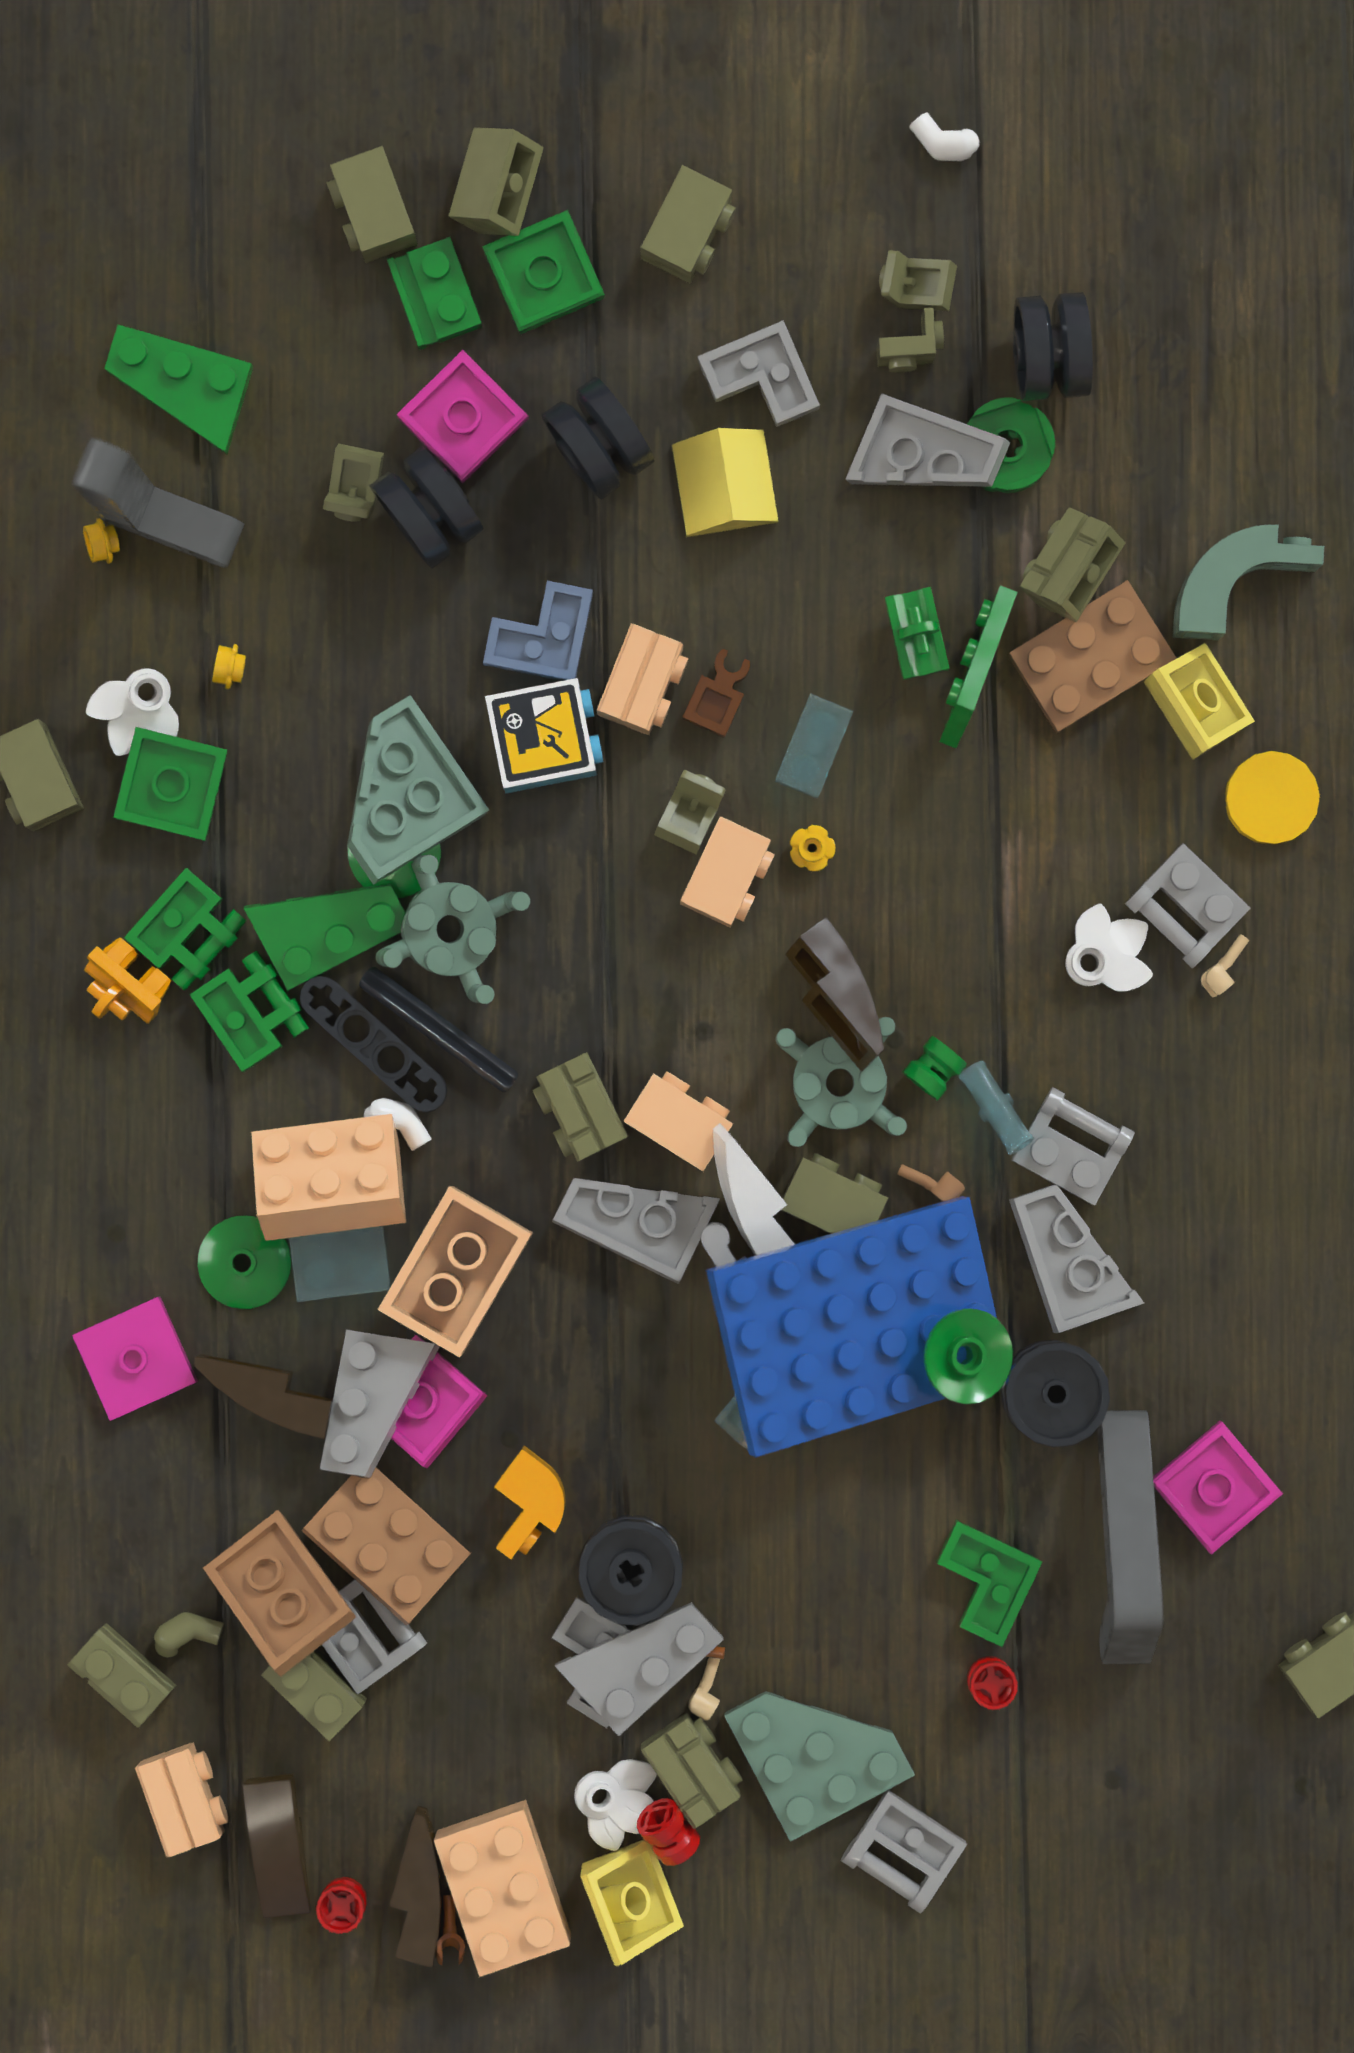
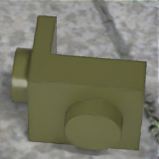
(917, 282)
(905, 352)
(350, 480)
(690, 811)

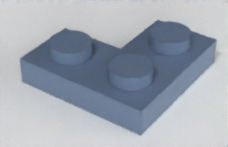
(553, 645)

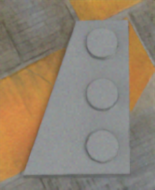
(924, 448)
(638, 1224)
(1068, 1263)
(370, 1393)
(638, 1667)

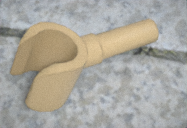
(1216, 978)
(701, 1702)

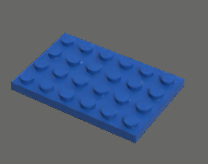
(843, 1322)

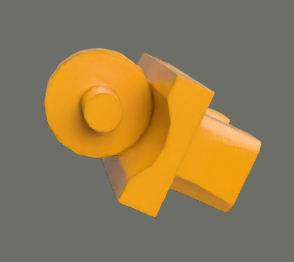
(118, 989)

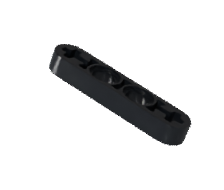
(377, 1040)

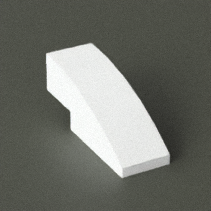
(748, 1195)

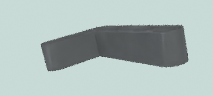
(129, 500)
(1134, 1601)

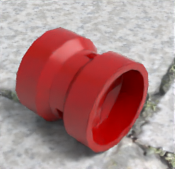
(996, 1690)
(664, 1825)
(341, 1913)

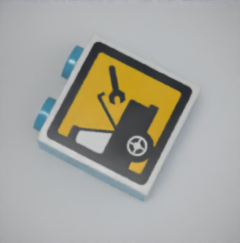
(543, 735)

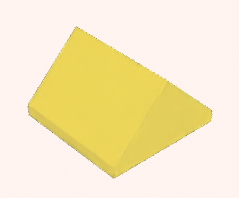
(724, 481)
(1198, 700)
(630, 1900)

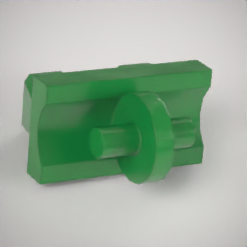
(916, 633)

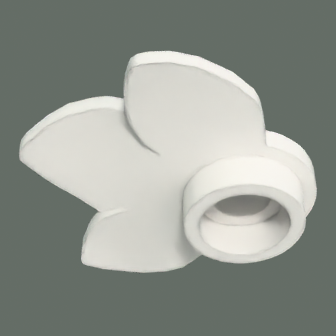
(126, 710)
(1114, 949)
(623, 1803)

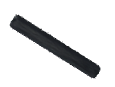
(438, 1029)

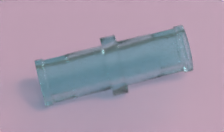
(996, 1107)

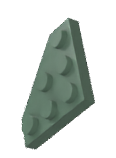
(407, 793)
(814, 1759)

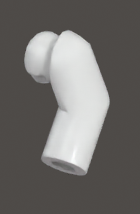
(944, 144)
(404, 1118)

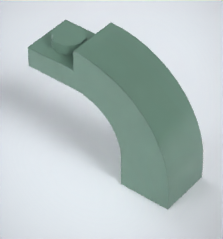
(1205, 592)

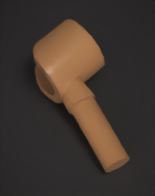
(945, 1189)

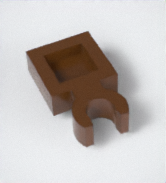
(715, 700)

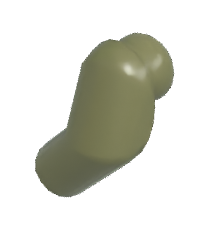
(182, 1629)

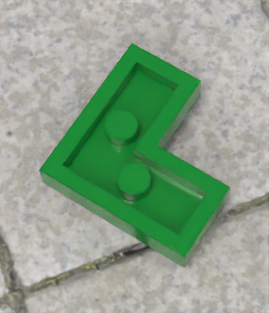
(1002, 1579)

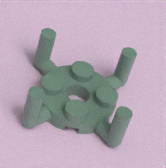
(476, 934)
(826, 1109)

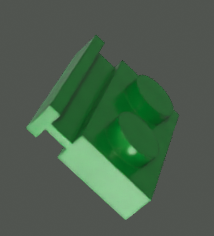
(434, 293)

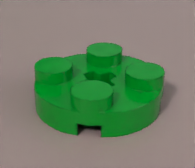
(1035, 437)

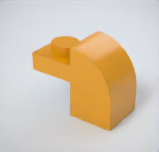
(540, 1494)

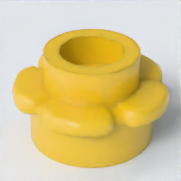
(101, 541)
(228, 666)
(813, 835)

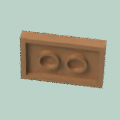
(1092, 660)
(386, 1543)
(279, 1593)

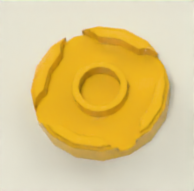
(1272, 798)

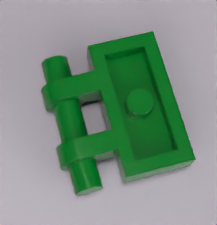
(175, 919)
(238, 1021)

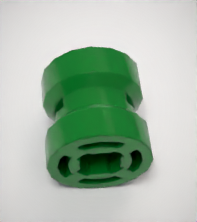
(942, 1060)

